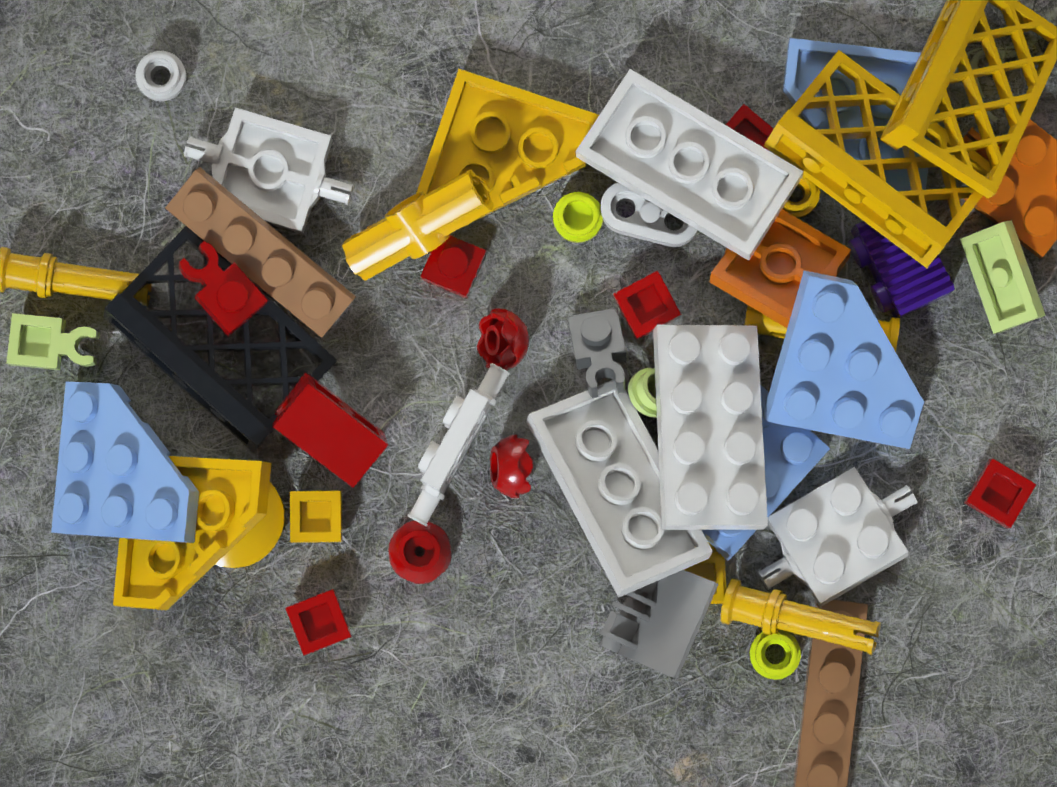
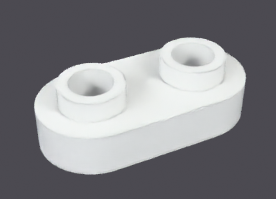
(645, 223)

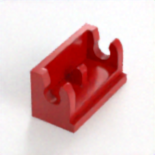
(329, 430)

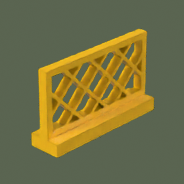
(936, 70)
(853, 181)

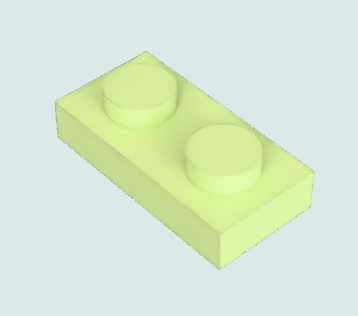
(1002, 276)

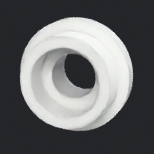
(150, 65)

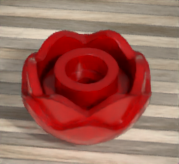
(503, 339)
(511, 466)
(416, 568)

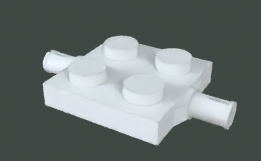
(272, 168)
(463, 424)
(837, 537)

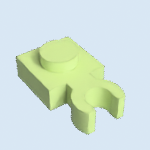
(43, 342)

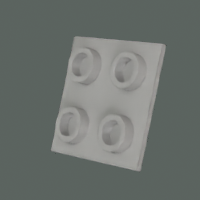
(660, 621)

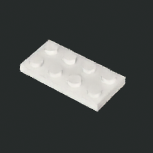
(689, 164)
(710, 427)
(613, 486)

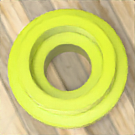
(786, 666)

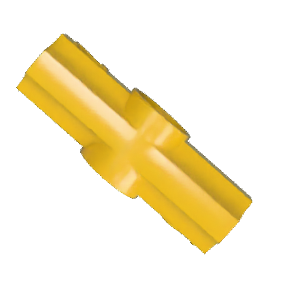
(417, 225)

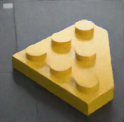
(506, 138)
(229, 506)

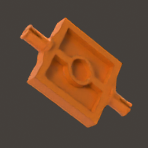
(1027, 190)
(776, 267)

